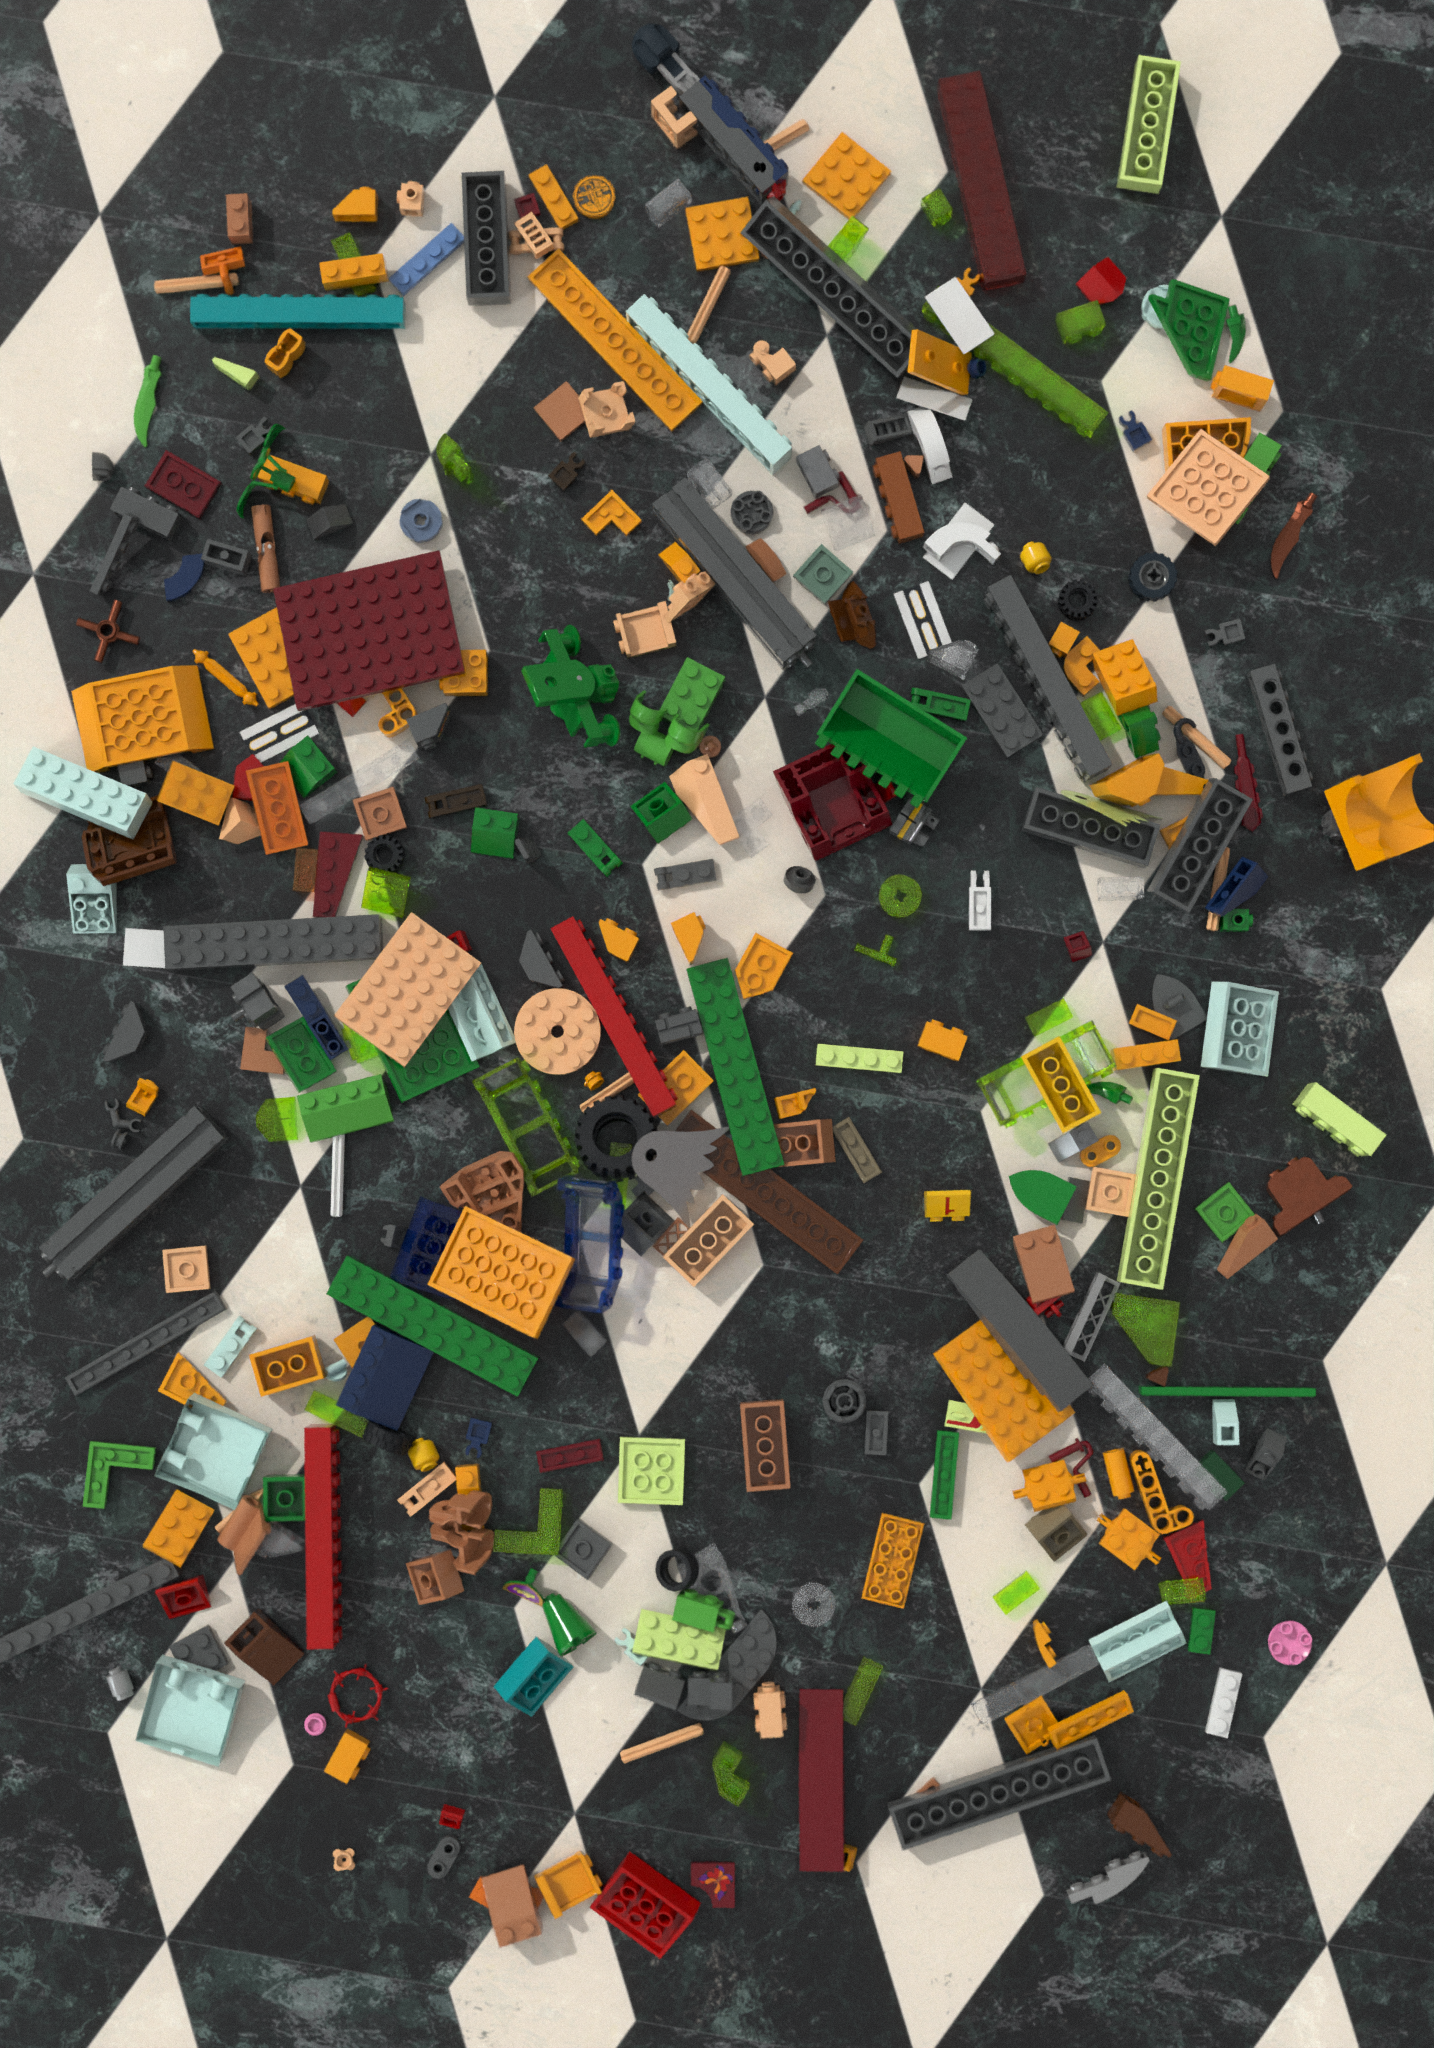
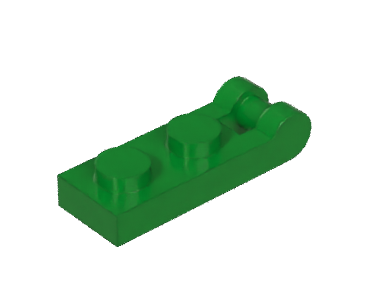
(941, 704)
(594, 847)

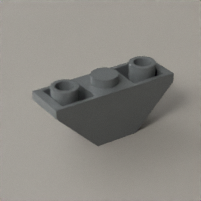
(537, 963)
(128, 1035)

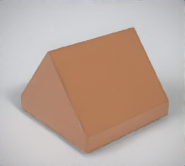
(914, 465)

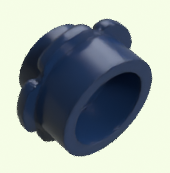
(977, 367)

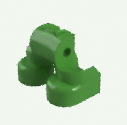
(655, 744)

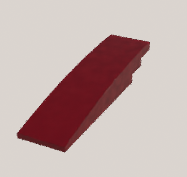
(821, 1780)

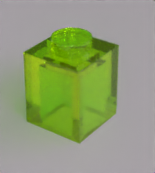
(936, 207)

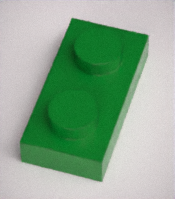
(1201, 1630)

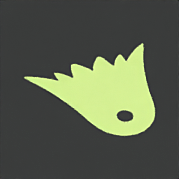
(1109, 809)

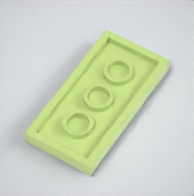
(676, 1642)

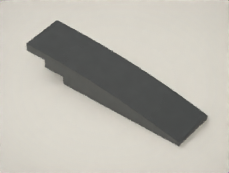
(1019, 1331)

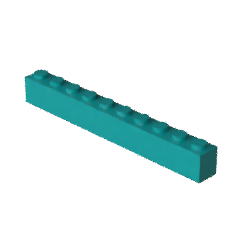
(298, 312)

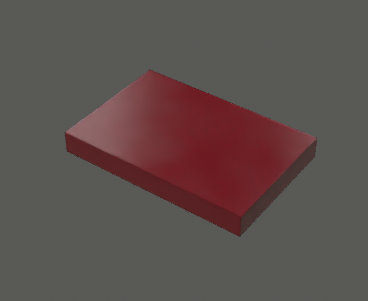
(183, 484)

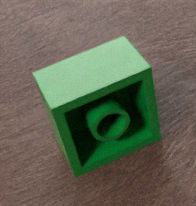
(284, 1497)

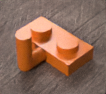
(222, 262)

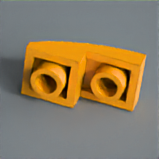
(1041, 1634)

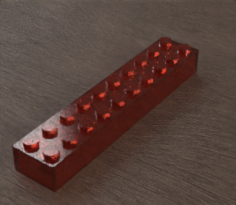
(981, 180)

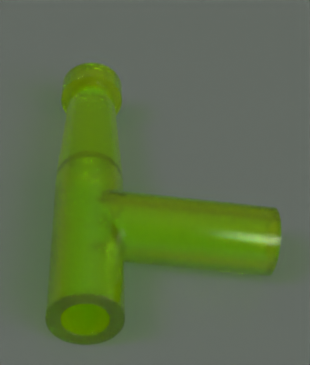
(880, 955)

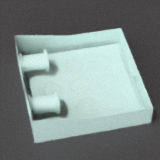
(213, 1451)
(190, 1710)

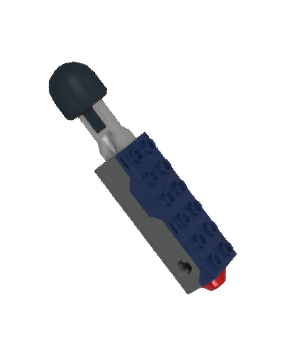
(717, 120)

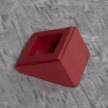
(1078, 946)

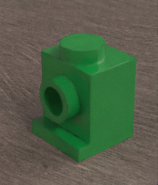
(1228, 924)

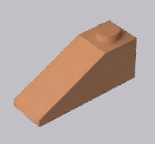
(1247, 1243)

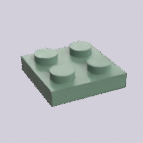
(823, 574)

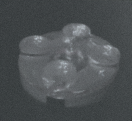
(806, 1614)

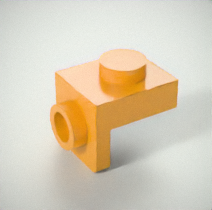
(143, 1096)

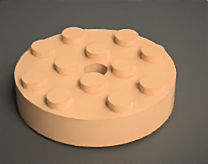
(553, 1009)

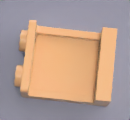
(645, 631)

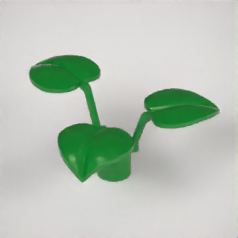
(280, 478)

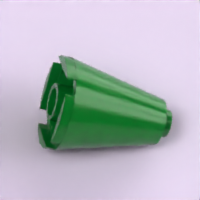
(566, 1624)

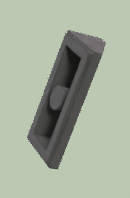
(1075, 1209)

